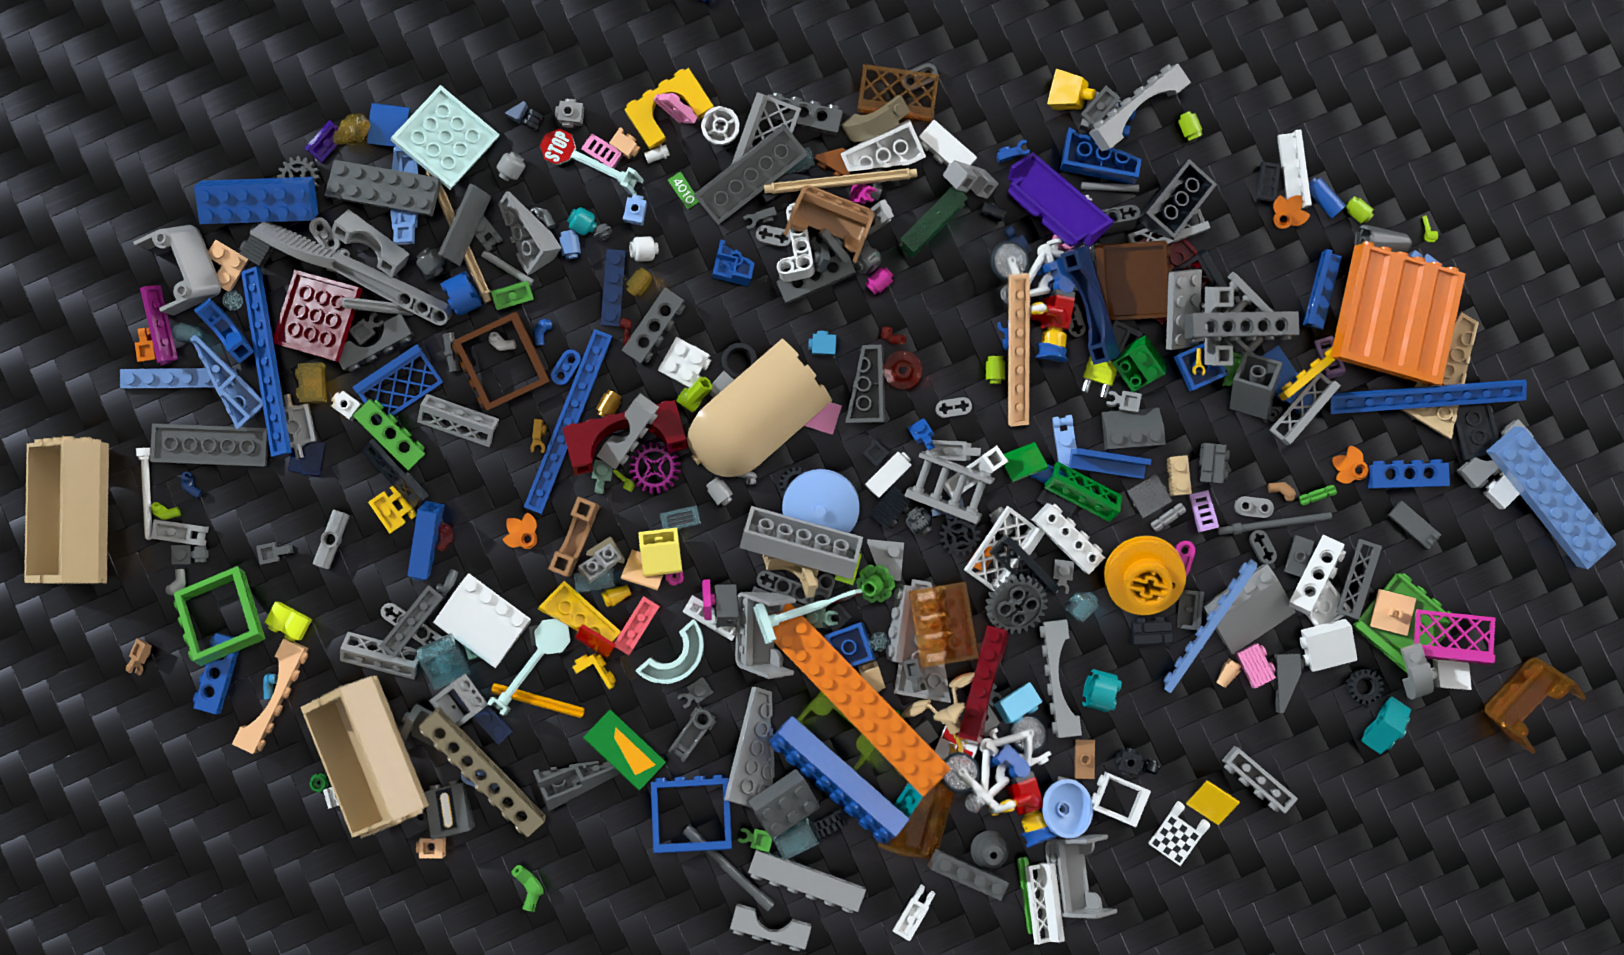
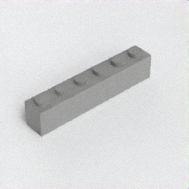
(806, 880)

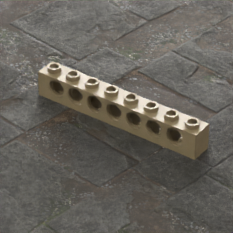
(481, 761)

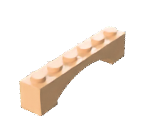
(290, 657)

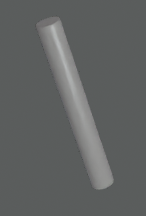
(1110, 187)
(506, 267)

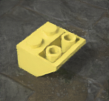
(660, 552)

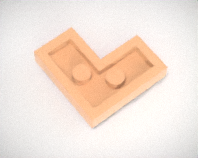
(231, 263)

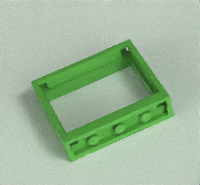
(216, 652)

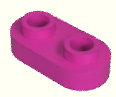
(1188, 557)

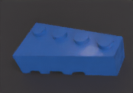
(1084, 157)

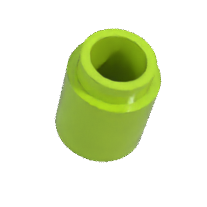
(1190, 125)
(1359, 210)
(995, 369)

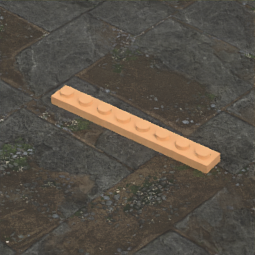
(1018, 349)

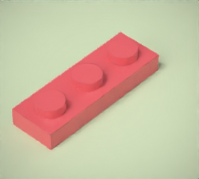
(636, 625)

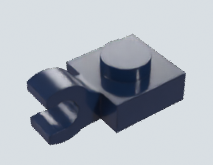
(1011, 235)

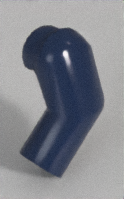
(187, 485)

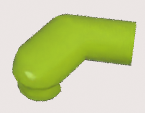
(164, 513)

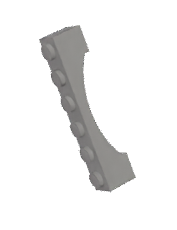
(1109, 131)
(1054, 636)

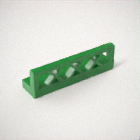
(1084, 495)

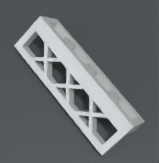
(1294, 166)
(1048, 902)

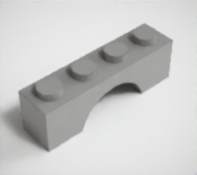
(352, 229)
(1218, 301)
(638, 415)
(1477, 471)
(793, 934)

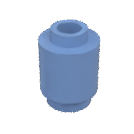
(570, 244)

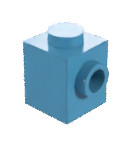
(822, 344)

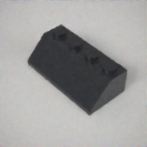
(1177, 200)

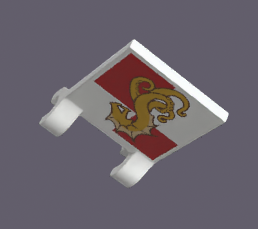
(951, 743)

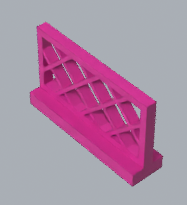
(1456, 654)

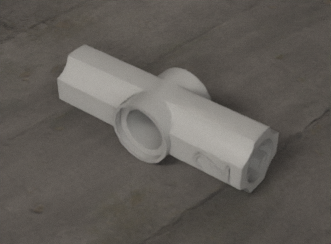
(326, 551)

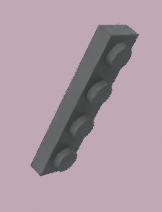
(411, 621)

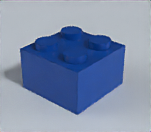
(1187, 360)
(852, 644)

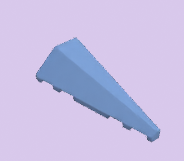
(238, 397)

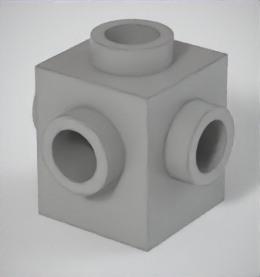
(574, 117)

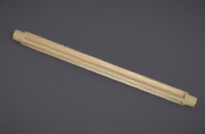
(845, 180)
(469, 257)

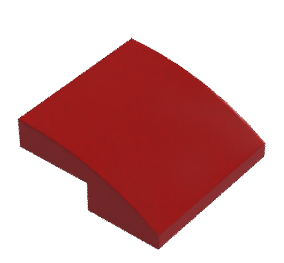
(595, 641)

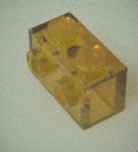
(311, 383)

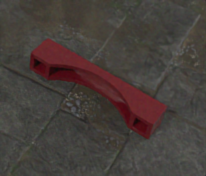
(976, 709)

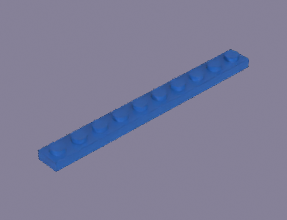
(266, 362)
(1428, 396)
(570, 414)

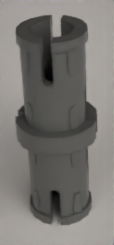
(452, 359)

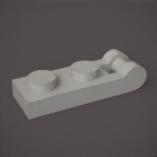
(178, 532)

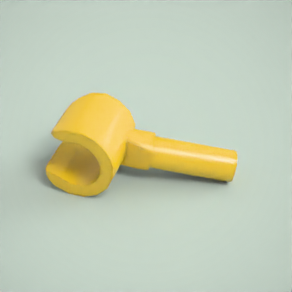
(1198, 363)

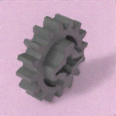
(304, 171)

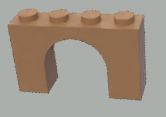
(566, 558)

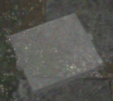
(1149, 496)

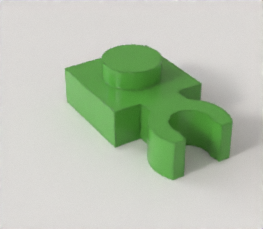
(760, 839)

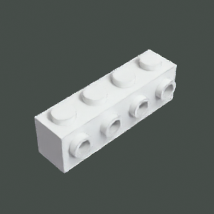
(1068, 538)

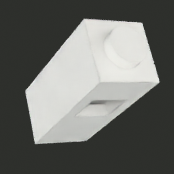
(888, 474)

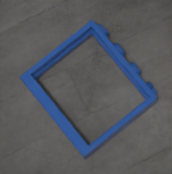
(690, 847)

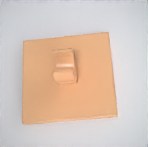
(634, 572)
(1392, 612)

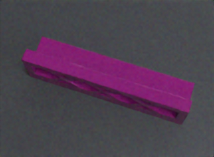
(158, 325)

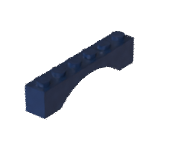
(1081, 270)

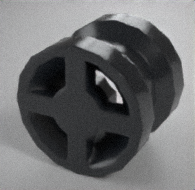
(532, 119)

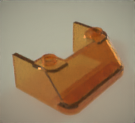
(1524, 694)
(925, 825)

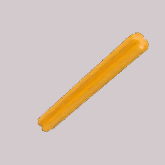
(541, 701)

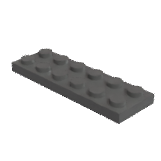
(750, 173)
(383, 188)
(209, 445)

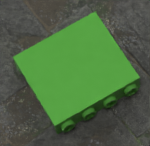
(1392, 643)

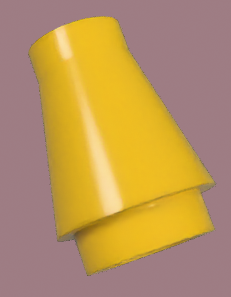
(615, 595)

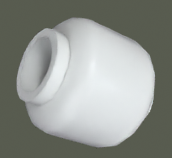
(643, 249)

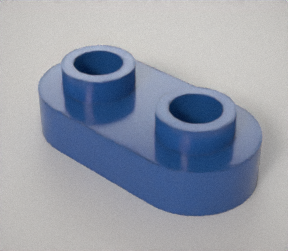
(565, 367)

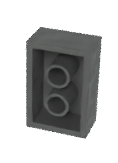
(784, 804)

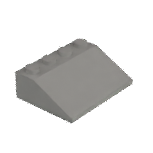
(1254, 612)

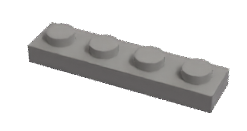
(899, 623)

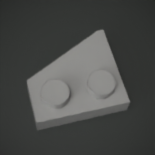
(889, 555)

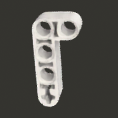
(800, 257)

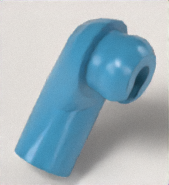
(269, 680)

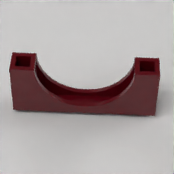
(585, 437)

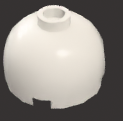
(720, 126)

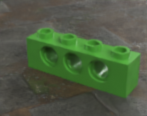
(365, 415)

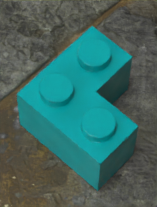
(1388, 726)

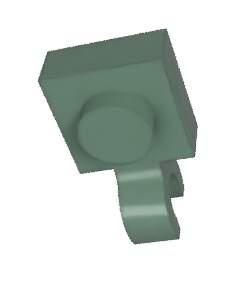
(601, 472)

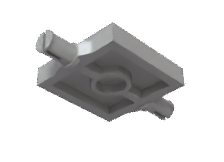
(299, 425)

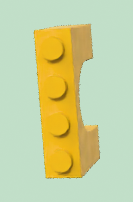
(641, 111)

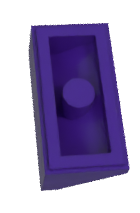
(323, 142)

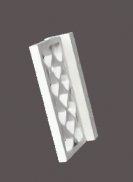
(1028, 543)

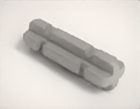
(1168, 517)

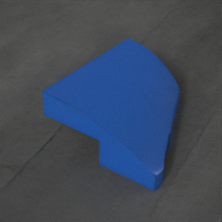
(732, 266)

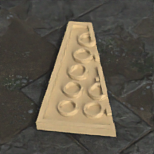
(1444, 417)

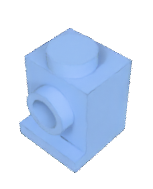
(635, 217)

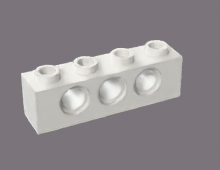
(1326, 547)

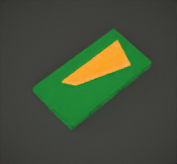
(624, 750)

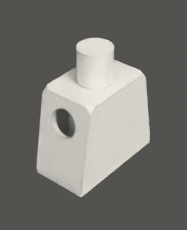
(1451, 674)

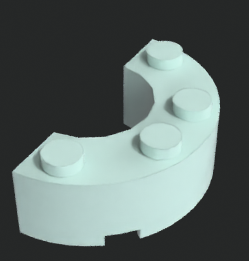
(684, 665)

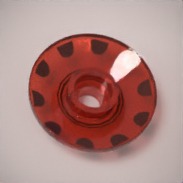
(909, 362)

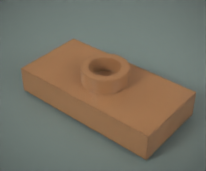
(1084, 759)

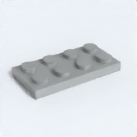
(1183, 299)

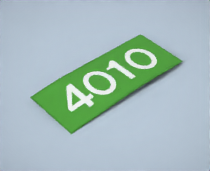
(683, 190)

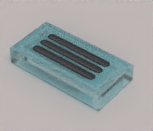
(680, 518)

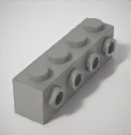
(1259, 779)

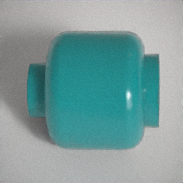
(581, 221)

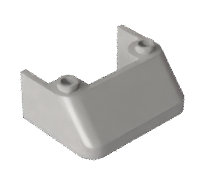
(194, 262)
(751, 650)
(1072, 876)

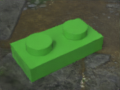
(512, 295)

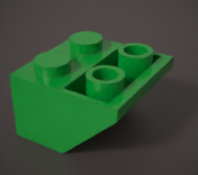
(1140, 364)

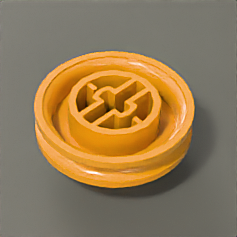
(1142, 575)

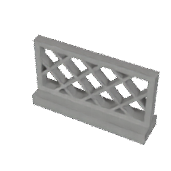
(755, 118)

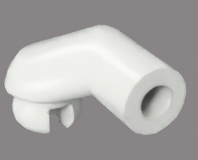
(499, 343)

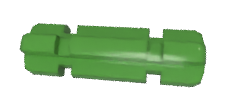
(1317, 495)

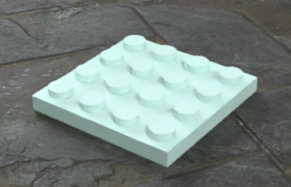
(445, 137)

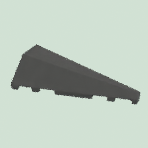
(564, 784)

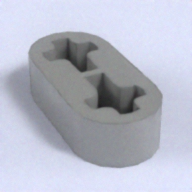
(772, 240)
(954, 412)

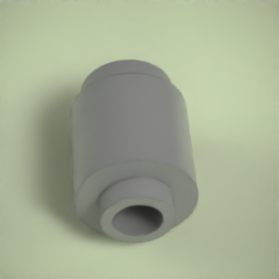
(719, 491)
(1009, 520)

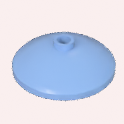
(1075, 808)

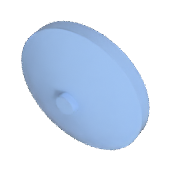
(822, 499)

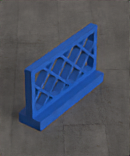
(391, 368)

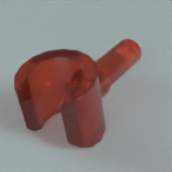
(626, 324)

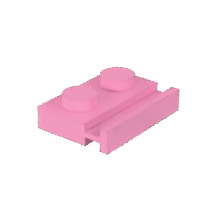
(674, 107)

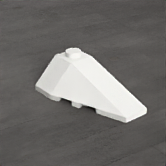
(890, 149)

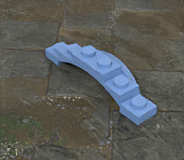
(404, 222)

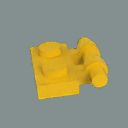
(387, 511)

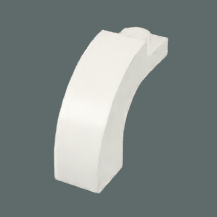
(988, 462)

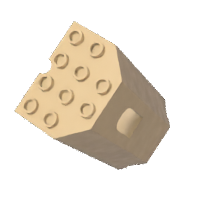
(66, 511)
(365, 757)

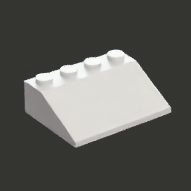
(482, 620)

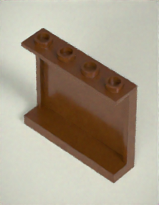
(1134, 278)

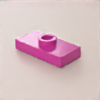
(708, 600)

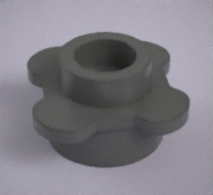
(602, 232)

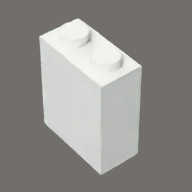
(1328, 645)

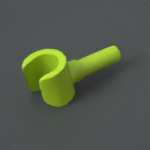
(1430, 236)
(629, 484)

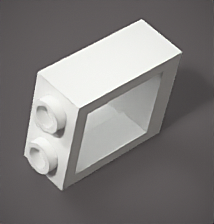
(1138, 805)

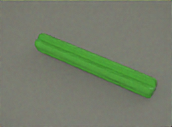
(1022, 862)

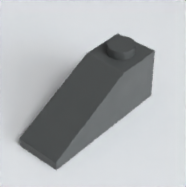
(1287, 674)

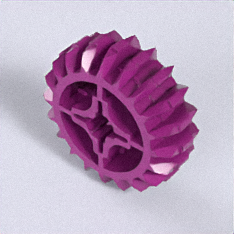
(667, 479)

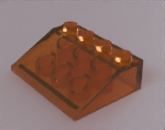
(943, 624)

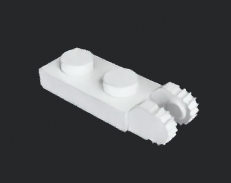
(913, 914)

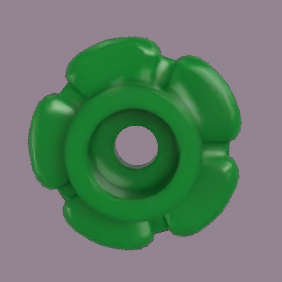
(315, 786)

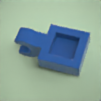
(1010, 153)
(1005, 342)
(921, 433)

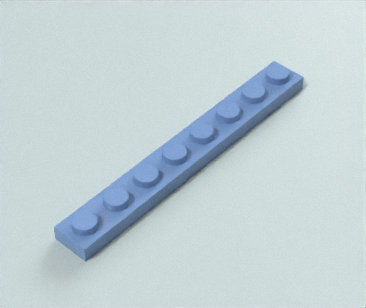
(1214, 619)

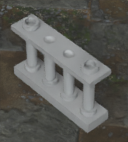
(1248, 298)
(935, 498)

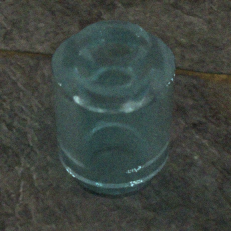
(185, 331)

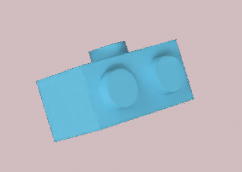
(1018, 703)

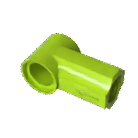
(692, 396)

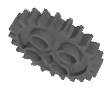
(1016, 603)

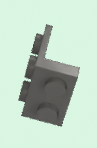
(412, 722)

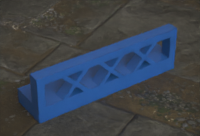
(1322, 290)
(1108, 463)

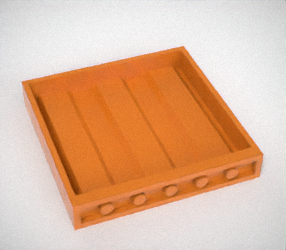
(1398, 314)

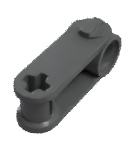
(692, 733)

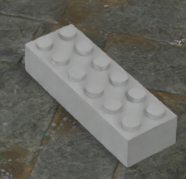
(801, 542)

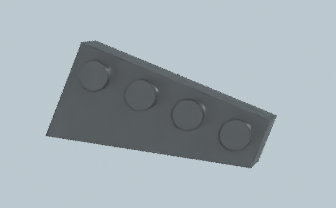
(868, 393)

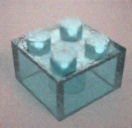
(442, 661)

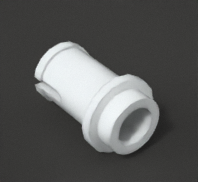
(656, 154)

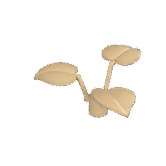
(947, 716)

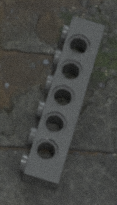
(1287, 325)

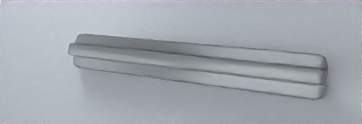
(376, 306)

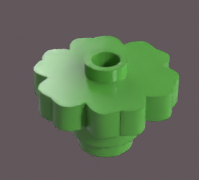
(875, 583)

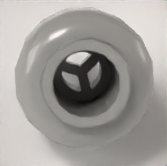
(510, 166)

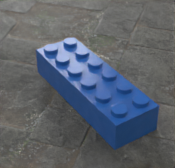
(256, 200)

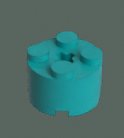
(1101, 690)

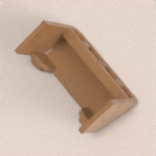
(836, 214)

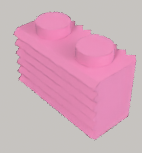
(1255, 665)

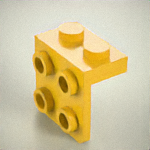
(598, 661)

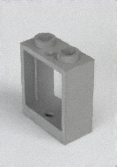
(464, 689)

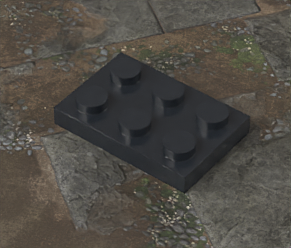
(1475, 429)

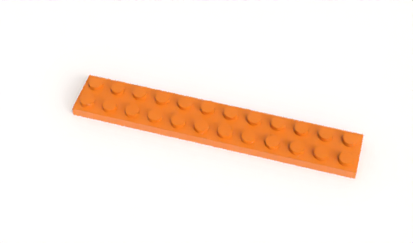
(860, 702)

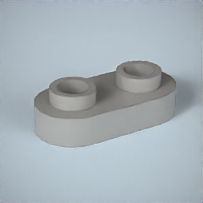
(324, 237)
(1254, 507)

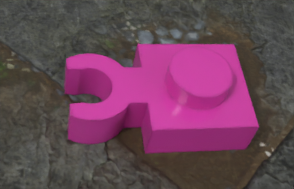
(861, 194)

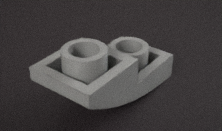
(599, 564)

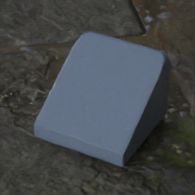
(517, 112)

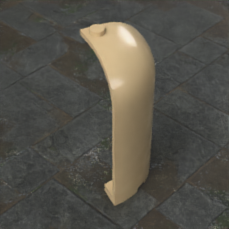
(756, 413)

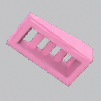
(615, 159)

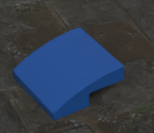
(385, 122)

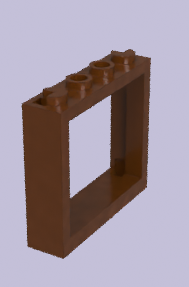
(475, 382)

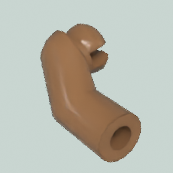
(1288, 492)

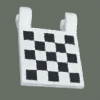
(1176, 837)

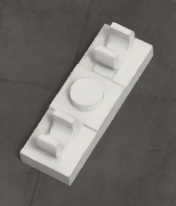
(695, 610)

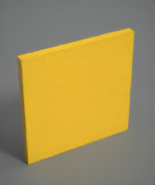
(1212, 802)

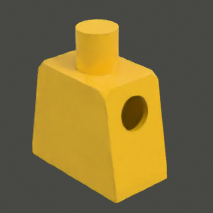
(1069, 91)

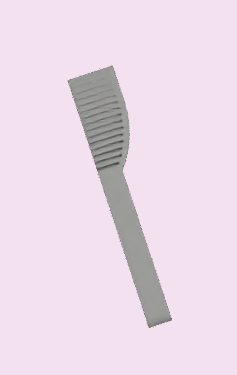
(370, 278)

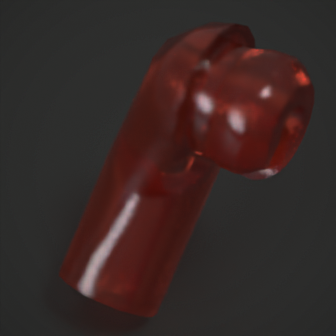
(894, 339)
(446, 536)

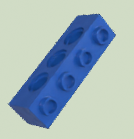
(1438, 478)
(220, 685)

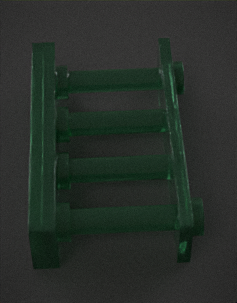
(932, 221)

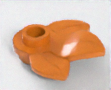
(1291, 209)
(1347, 465)
(519, 530)

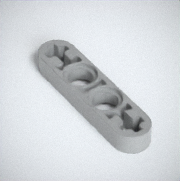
(397, 610)

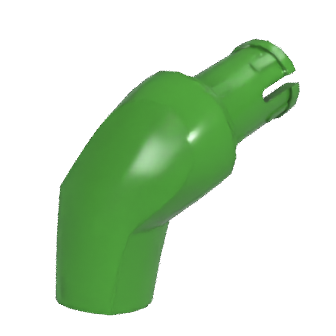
(531, 884)

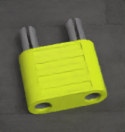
(1101, 373)

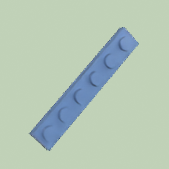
(165, 378)

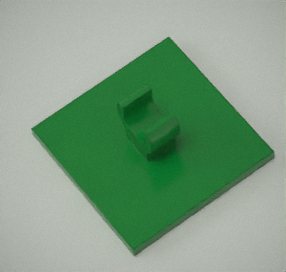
(1024, 462)

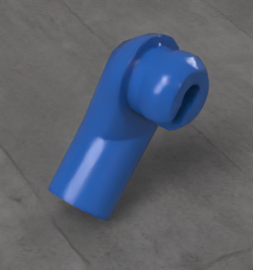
(540, 329)

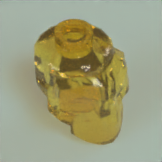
(352, 129)

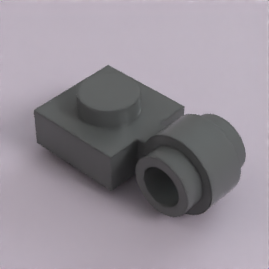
(184, 554)

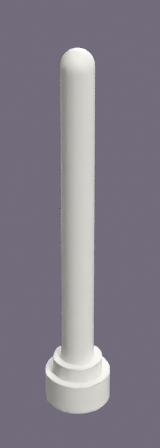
(144, 456)

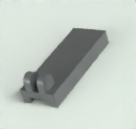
(1414, 525)

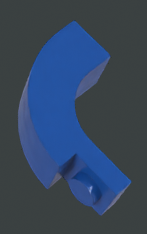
(225, 329)

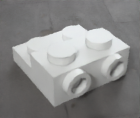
(684, 362)

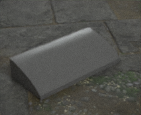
(464, 225)

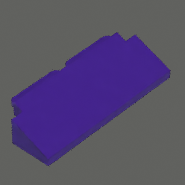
(1056, 202)

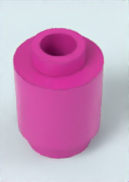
(879, 280)

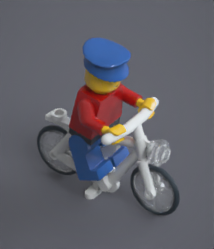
(1055, 286)
(1012, 771)

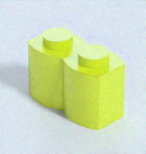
(288, 621)

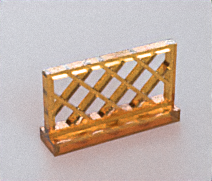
(916, 112)

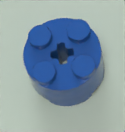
(461, 293)

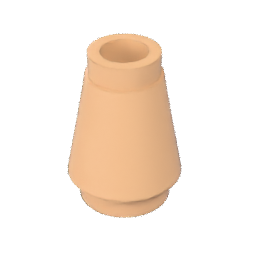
(1228, 672)

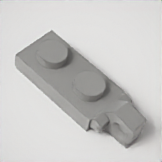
(955, 450)

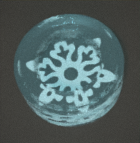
(232, 300)
(879, 641)

